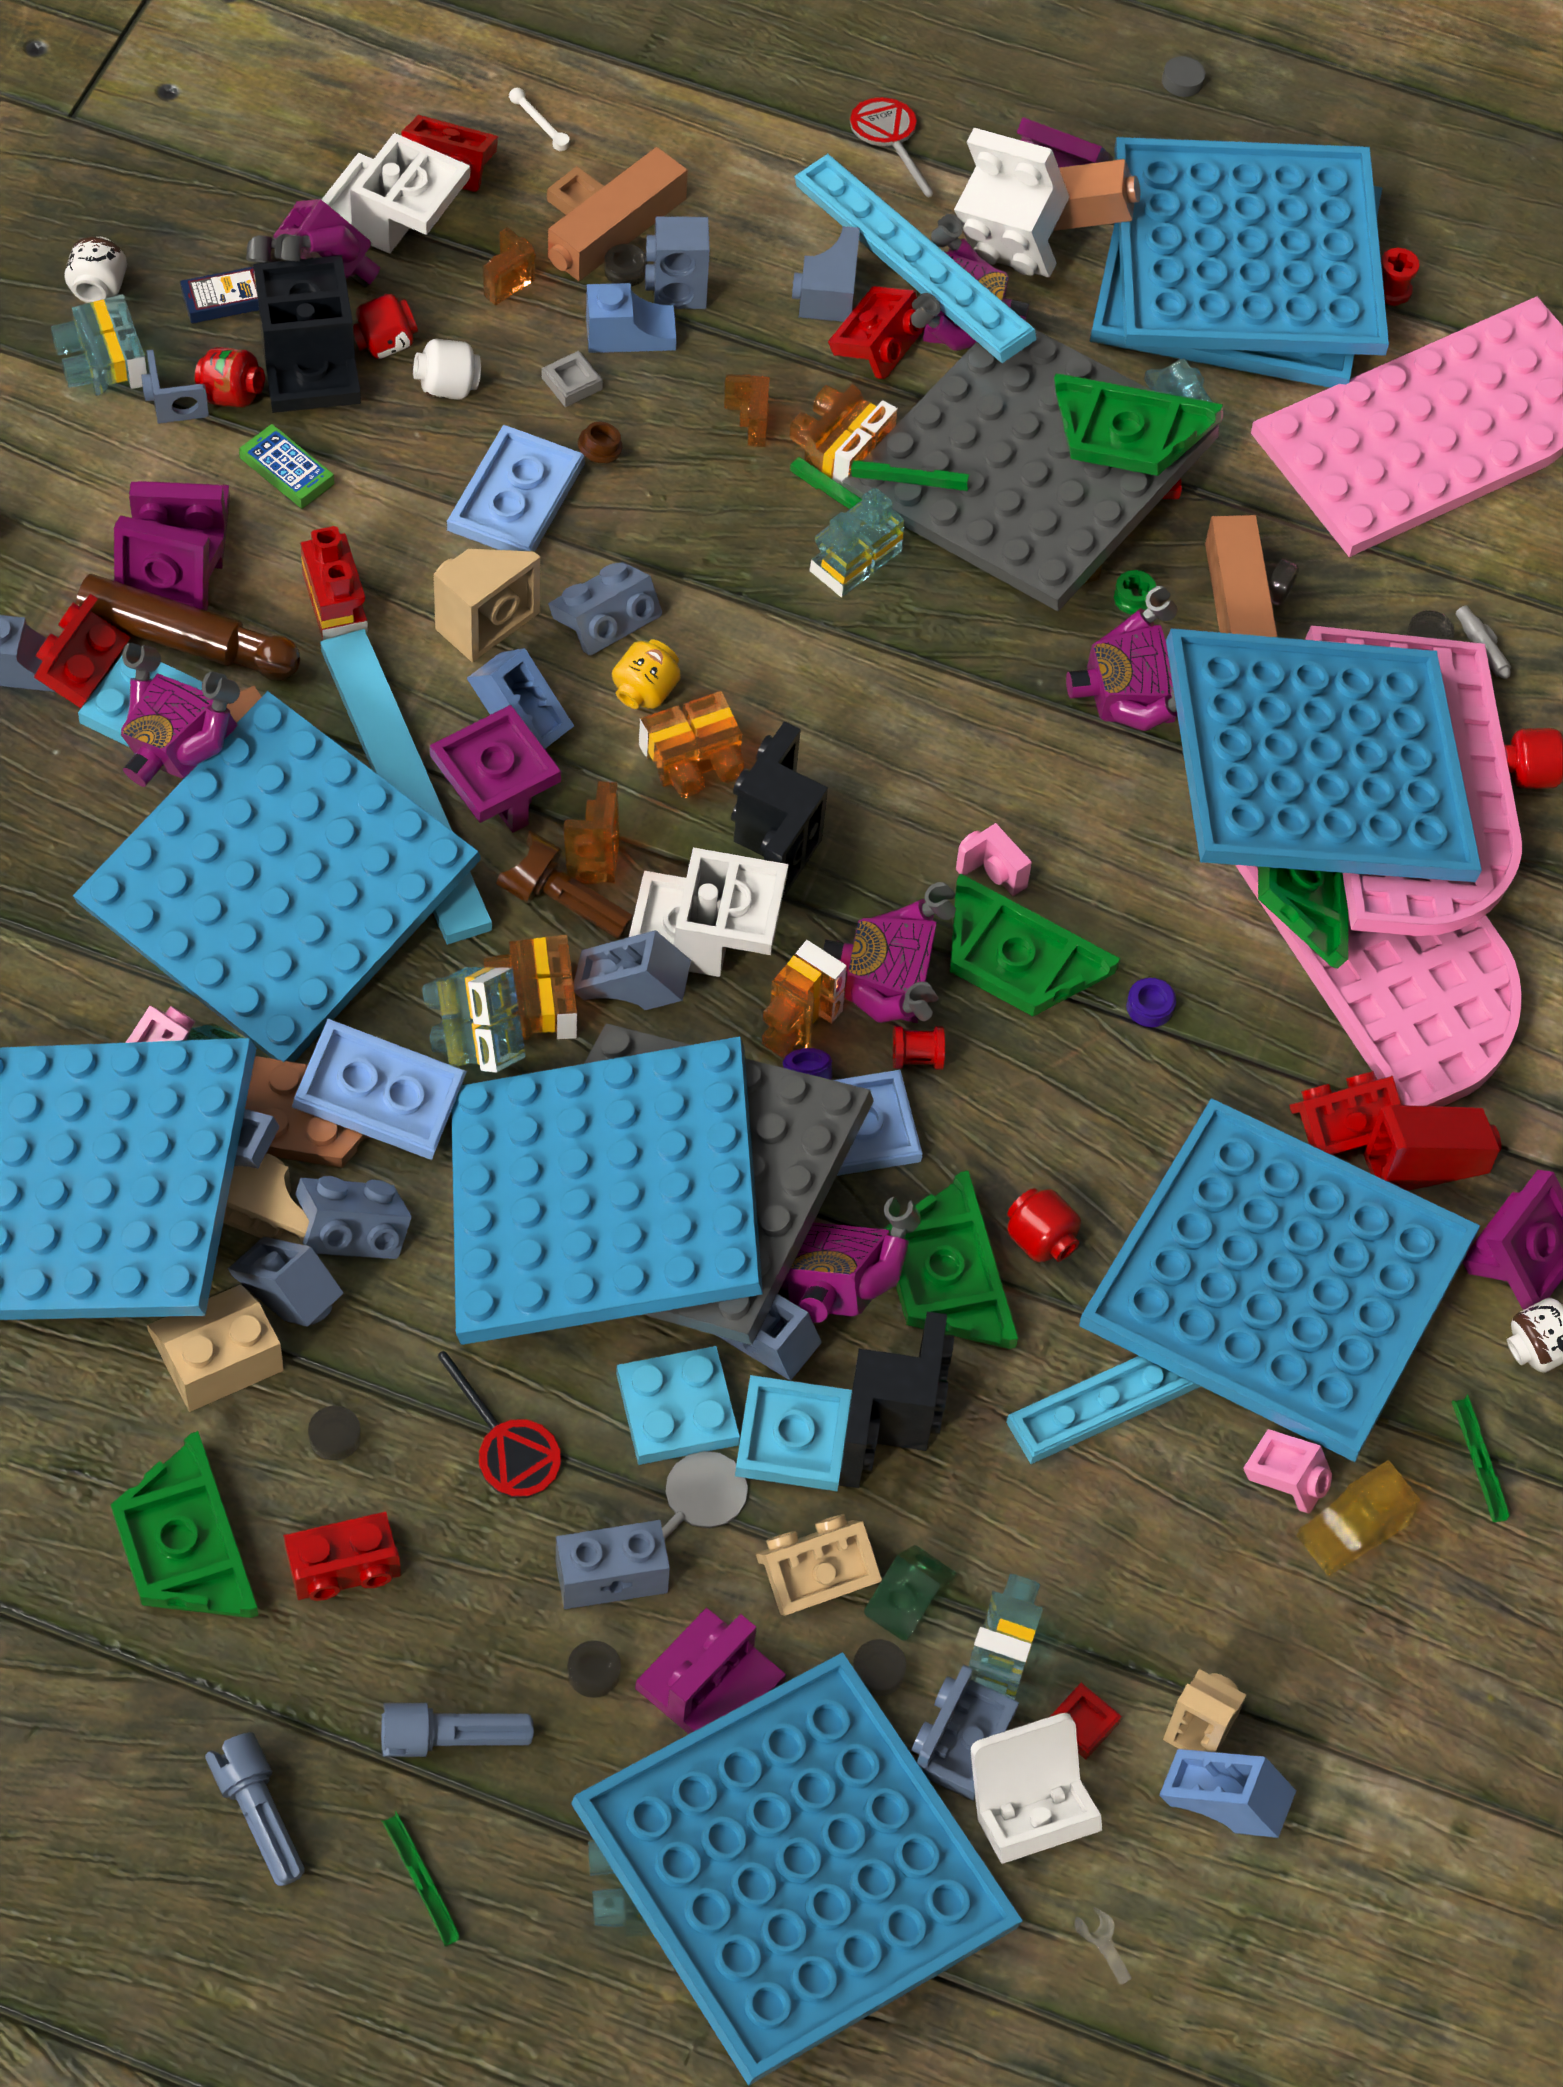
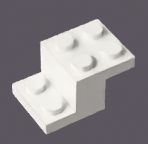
(397, 190)
(1012, 202)
(716, 907)

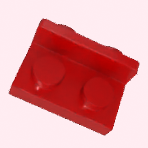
(456, 142)
(878, 329)
(81, 654)
(1347, 1116)
(342, 1557)

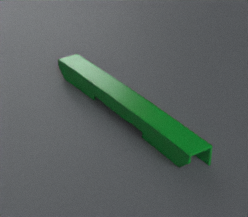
(884, 472)
(823, 482)
(1481, 1460)
(421, 1879)

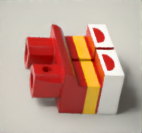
(333, 583)

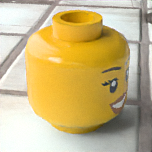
(646, 674)

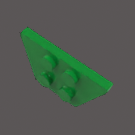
(1129, 424)
(1311, 906)
(1020, 952)
(954, 1269)
(182, 1538)

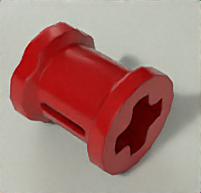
(1397, 271)
(918, 1047)

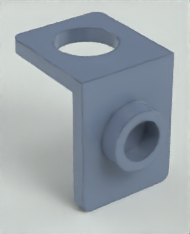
(165, 397)

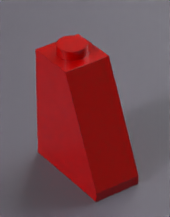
(1431, 1145)

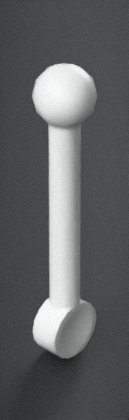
(560, 140)

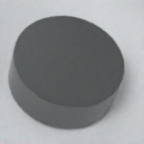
(1183, 76)

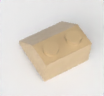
(485, 597)
(220, 1350)

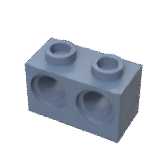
(680, 262)

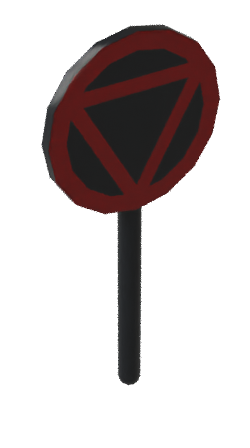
(515, 1456)

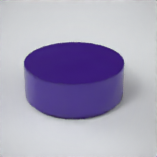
(1151, 1002)
(809, 1061)

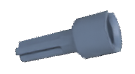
(415, 1729)
(243, 1777)

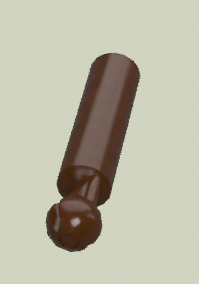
(189, 628)

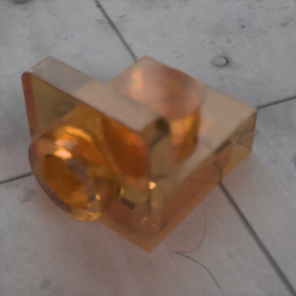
(510, 269)
(751, 397)

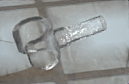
(1105, 1944)

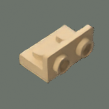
(820, 1564)

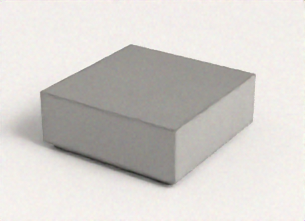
(572, 378)

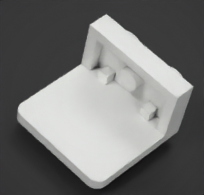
(1032, 1788)

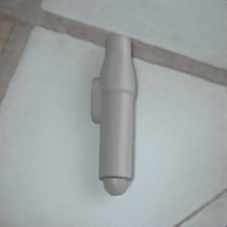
(1482, 633)

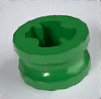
(1123, 595)

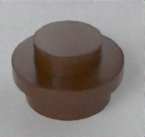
(600, 442)

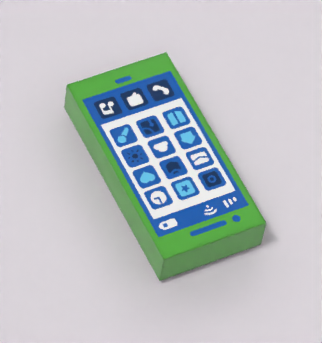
(286, 466)

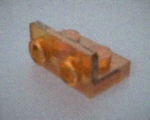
(594, 842)

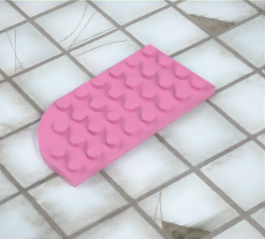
(1426, 428)
(1435, 905)
(1420, 1006)

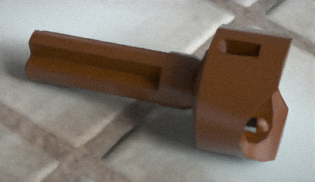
(540, 873)

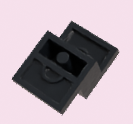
(307, 333)
(778, 808)
(897, 1399)

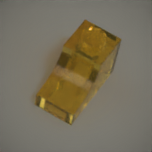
(1360, 1518)

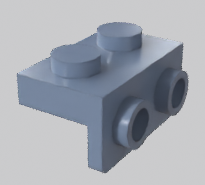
(607, 606)
(353, 1217)
(966, 1716)

